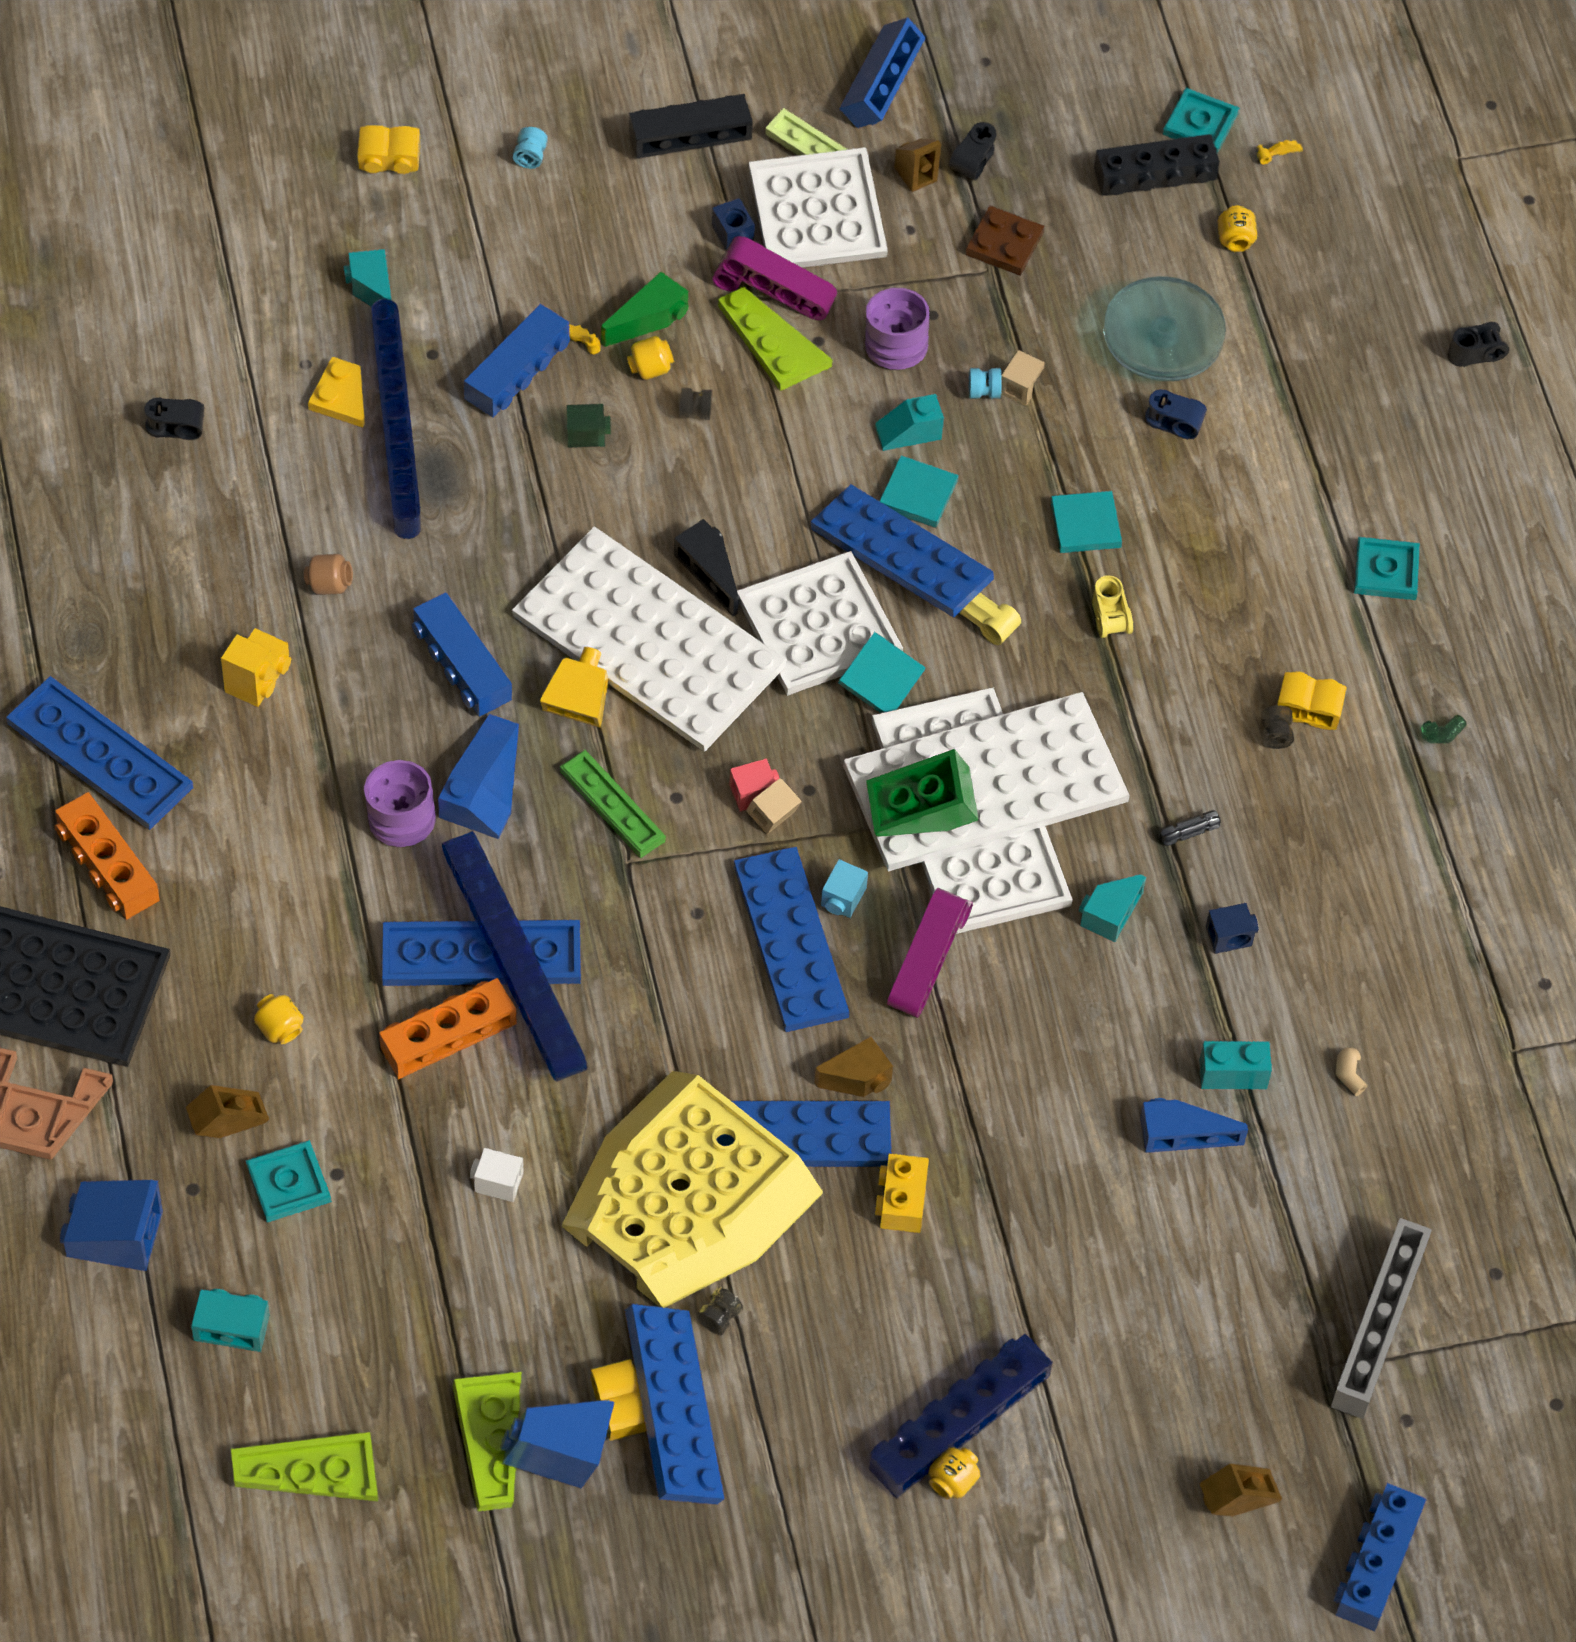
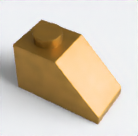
(918, 162)
(856, 1070)
(226, 1111)
(1239, 1490)

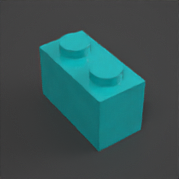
(1235, 1065)
(230, 1320)

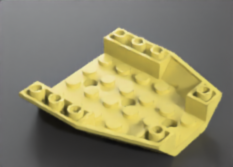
(726, 1218)

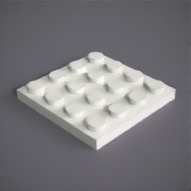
(819, 207)
(816, 619)

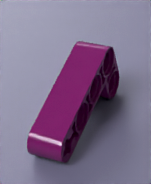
(775, 277)
(928, 951)

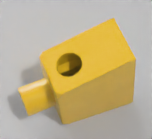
(578, 689)

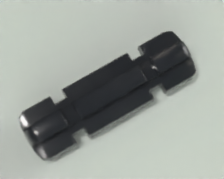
(1190, 827)

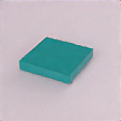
(1201, 115)
(919, 491)
(1086, 521)
(1386, 568)
(881, 674)
(288, 1181)

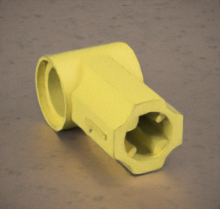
(994, 620)

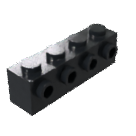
(690, 126)
(1156, 165)

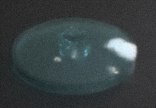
(1164, 328)

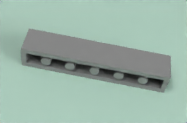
(1381, 1318)

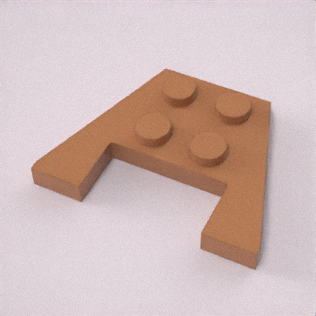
(40, 1120)

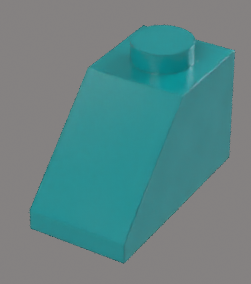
(368, 275)
(911, 423)
(1111, 906)

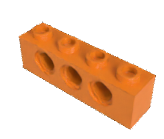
(86, 816)
(439, 1042)

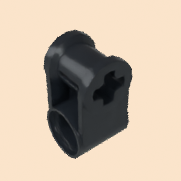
(974, 151)
(1477, 345)
(176, 420)

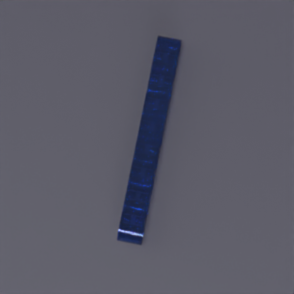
(391, 379)
(514, 957)

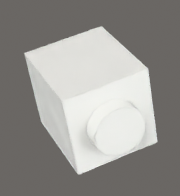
(497, 1174)

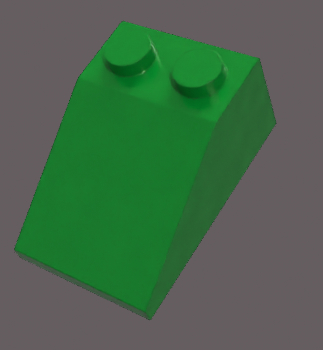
(923, 797)

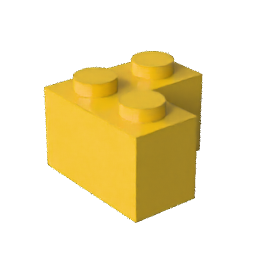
(254, 665)

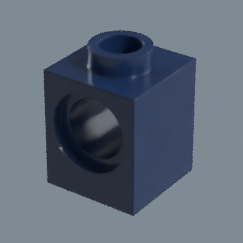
(732, 221)
(1231, 928)

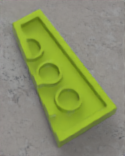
(774, 342)
(485, 1412)
(318, 1466)

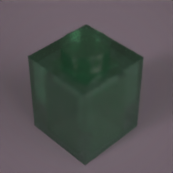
(587, 425)

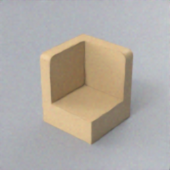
(1020, 377)
(773, 806)

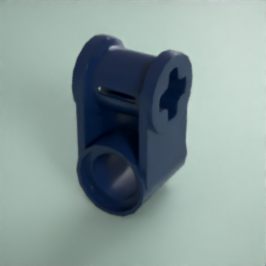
(1177, 415)

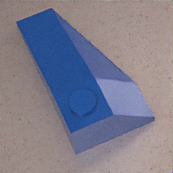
(483, 780)

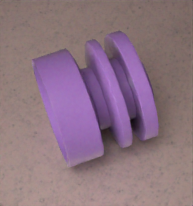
(897, 328)
(400, 803)

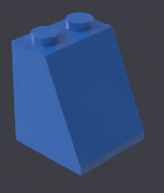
(113, 1222)
(559, 1440)

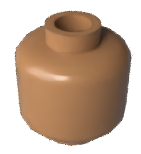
(328, 574)

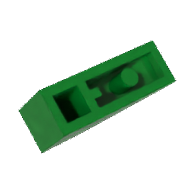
(647, 311)

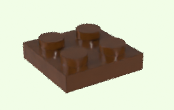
(1005, 240)

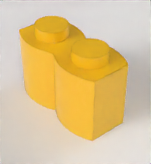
(389, 149)
(1312, 700)
(620, 1384)

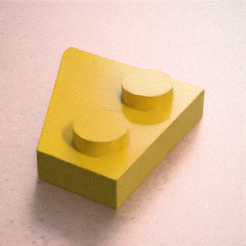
(340, 393)

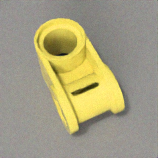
(1111, 612)

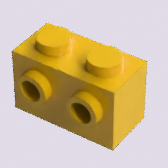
(903, 1194)

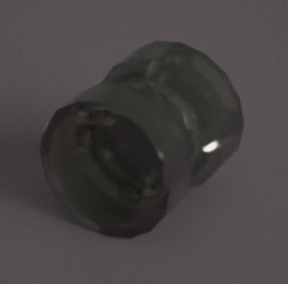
(695, 403)
(1277, 727)
(719, 1311)

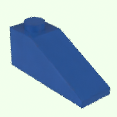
(1181, 1126)

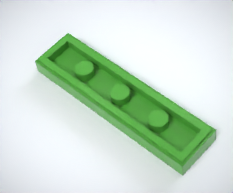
(612, 804)

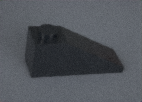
(706, 558)

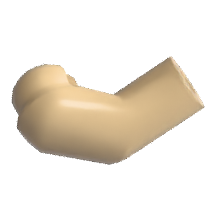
(1346, 1070)

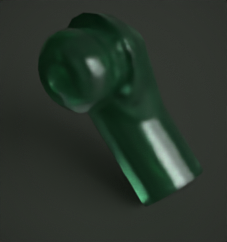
(1443, 734)

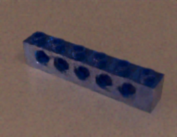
(902, 1473)

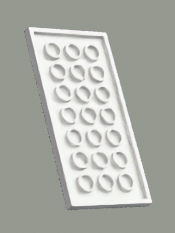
(653, 638)
(1024, 775)
(1002, 877)

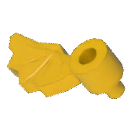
(1280, 148)
(581, 334)

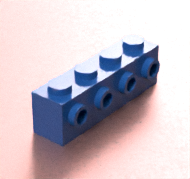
(882, 73)
(517, 361)
(461, 654)
(1380, 1557)

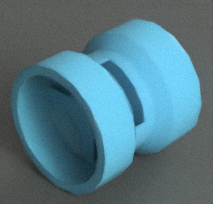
(530, 146)
(977, 383)

